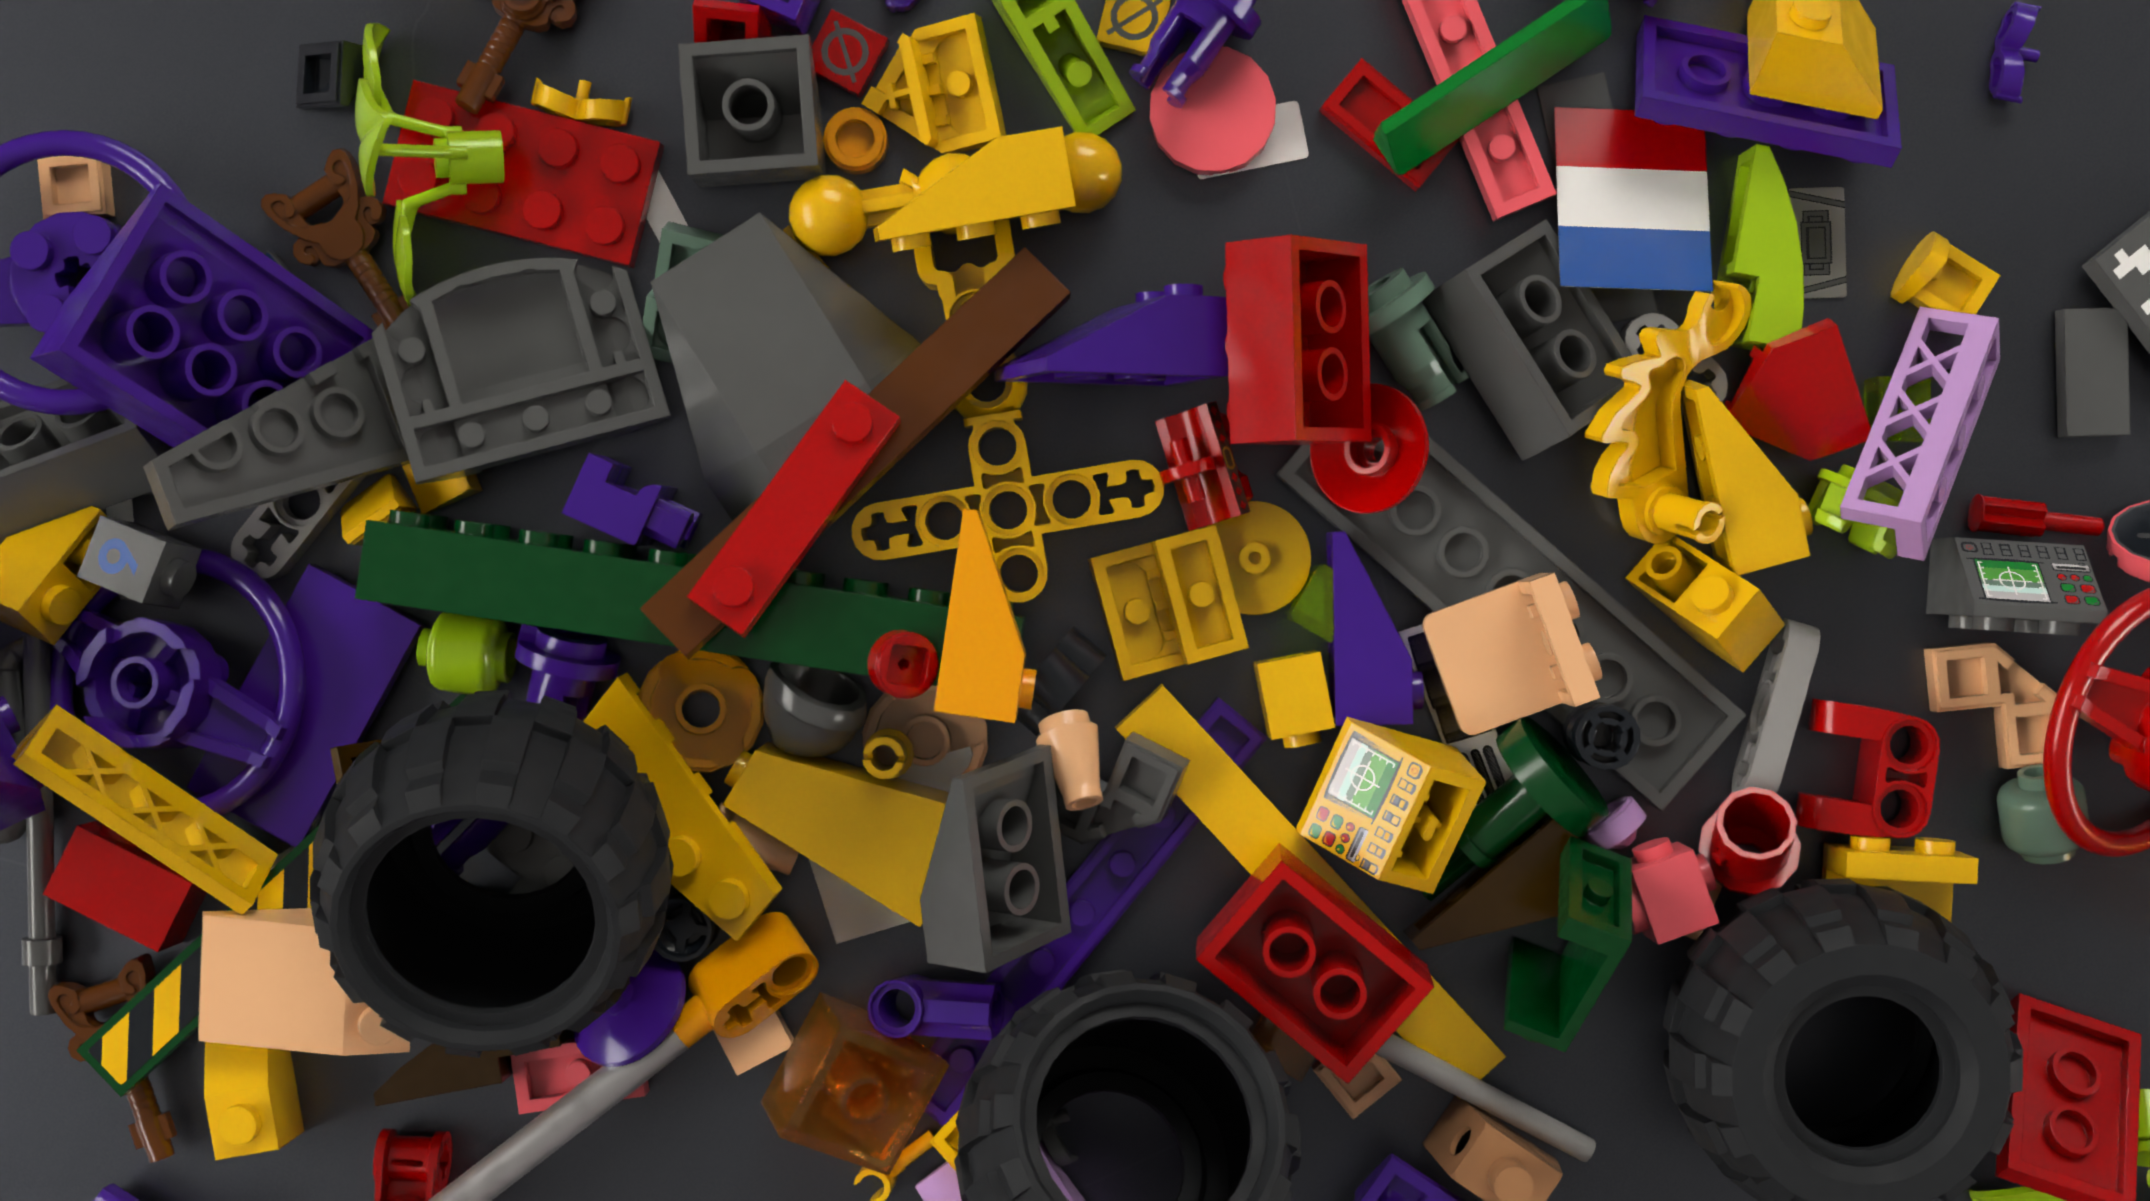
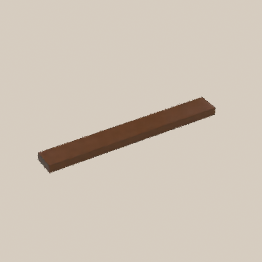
(917, 390)

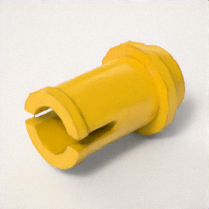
(896, 740)

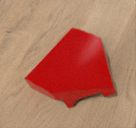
(1802, 394)

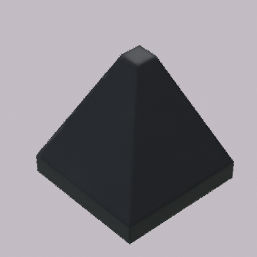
(328, 74)

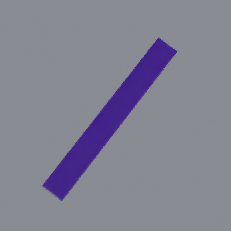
(1097, 898)

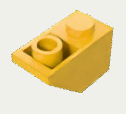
(40, 575)
(1707, 601)

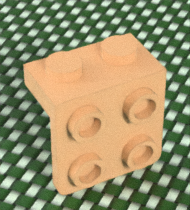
(1512, 653)

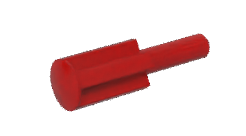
(2026, 518)

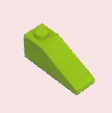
(1068, 61)

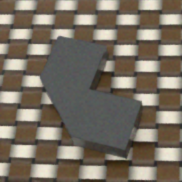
(1135, 795)

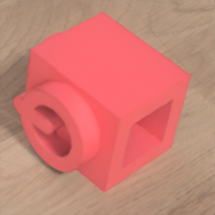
(1670, 891)

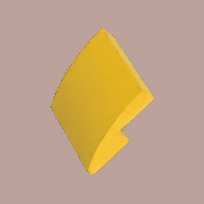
(1168, 603)

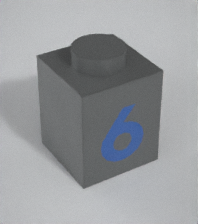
(140, 563)

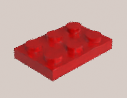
(2075, 1105)

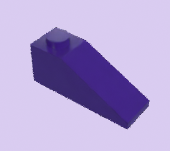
(1367, 659)

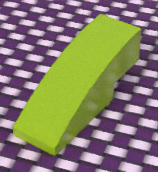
(1763, 249)

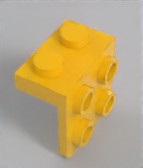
(1917, 871)

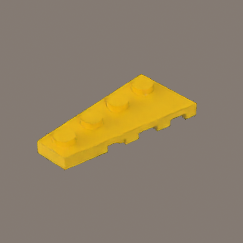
(709, 855)

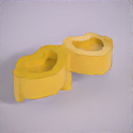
(592, 111)

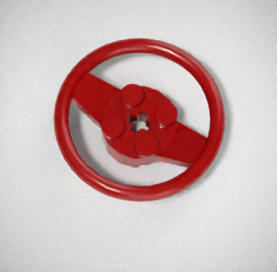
(2115, 705)

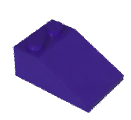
(1154, 342)

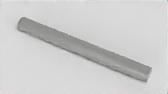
(1487, 1098)

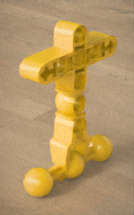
(830, 219)

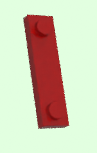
(794, 509)

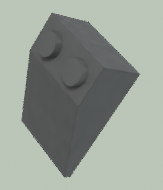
(996, 866)

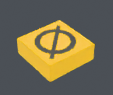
(1131, 24)

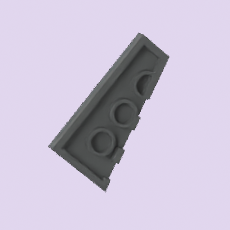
(292, 442)

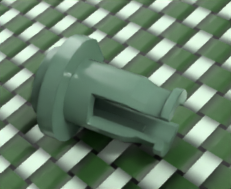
(1410, 339)

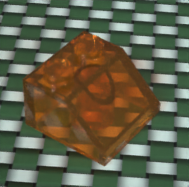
(851, 1087)

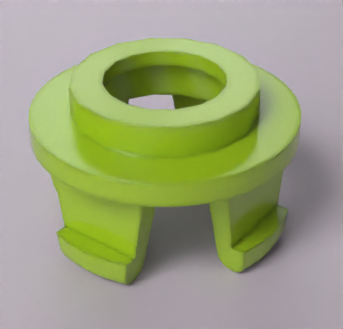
(1826, 511)

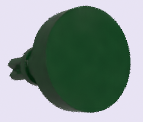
(1541, 784)

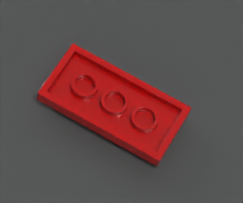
(562, 178)

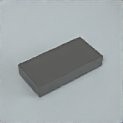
(2092, 373)

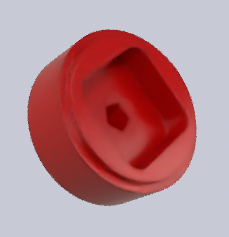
(903, 664)

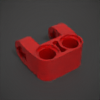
(1876, 772)

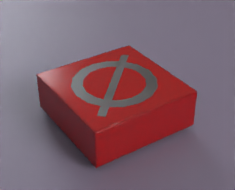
(847, 53)

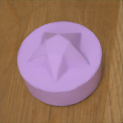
(1619, 827)

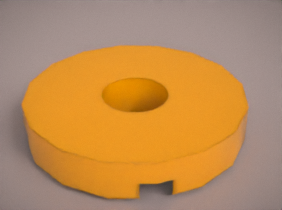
(729, 683)

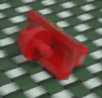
(1203, 466)

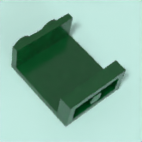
(1555, 992)

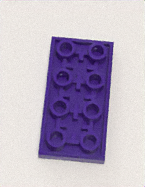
(350, 665)

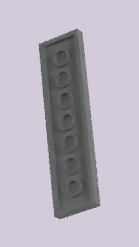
(1463, 541)

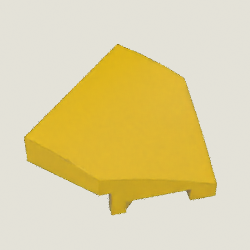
(942, 87)

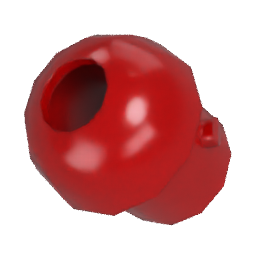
(1754, 819)

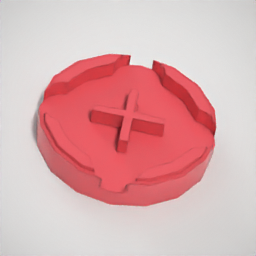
(1223, 119)

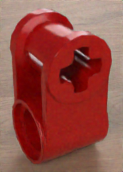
(411, 1165)

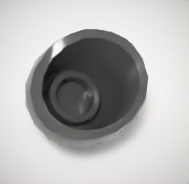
(812, 709)

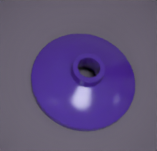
(639, 1017)

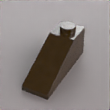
(1508, 894)

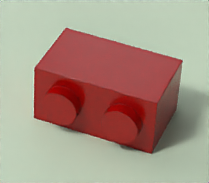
(124, 888)

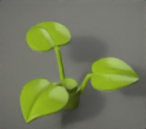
(457, 155)

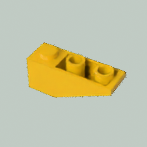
(1004, 180)

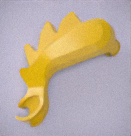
(1645, 427)

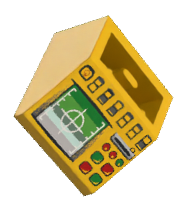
(1392, 804)

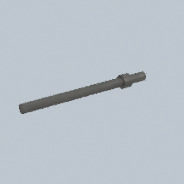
(42, 946)

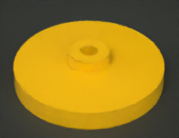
(1265, 557)

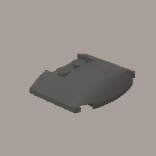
(517, 365)

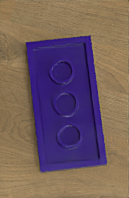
(1702, 82)

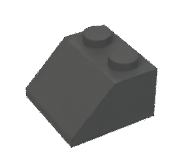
(751, 111)

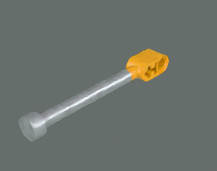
(731, 993)

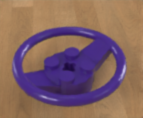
(54, 251)
(189, 686)

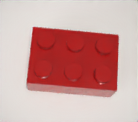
(1297, 341)
(1313, 963)

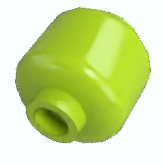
(467, 653)

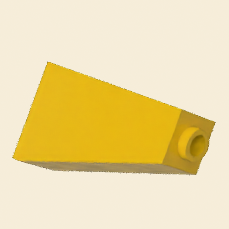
(844, 820)

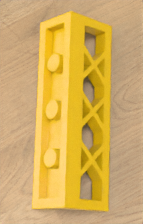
(145, 808)

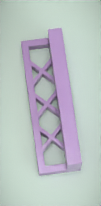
(1945, 439)

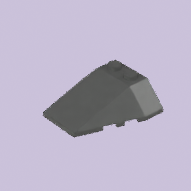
(763, 348)

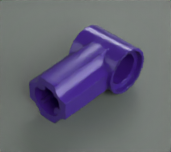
(941, 1008)

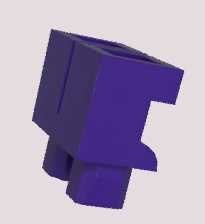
(628, 514)

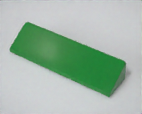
(1492, 82)

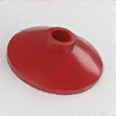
(1350, 471)

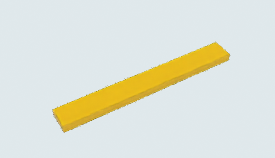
(1251, 830)

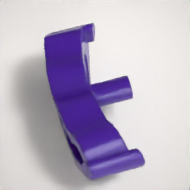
(2007, 62)

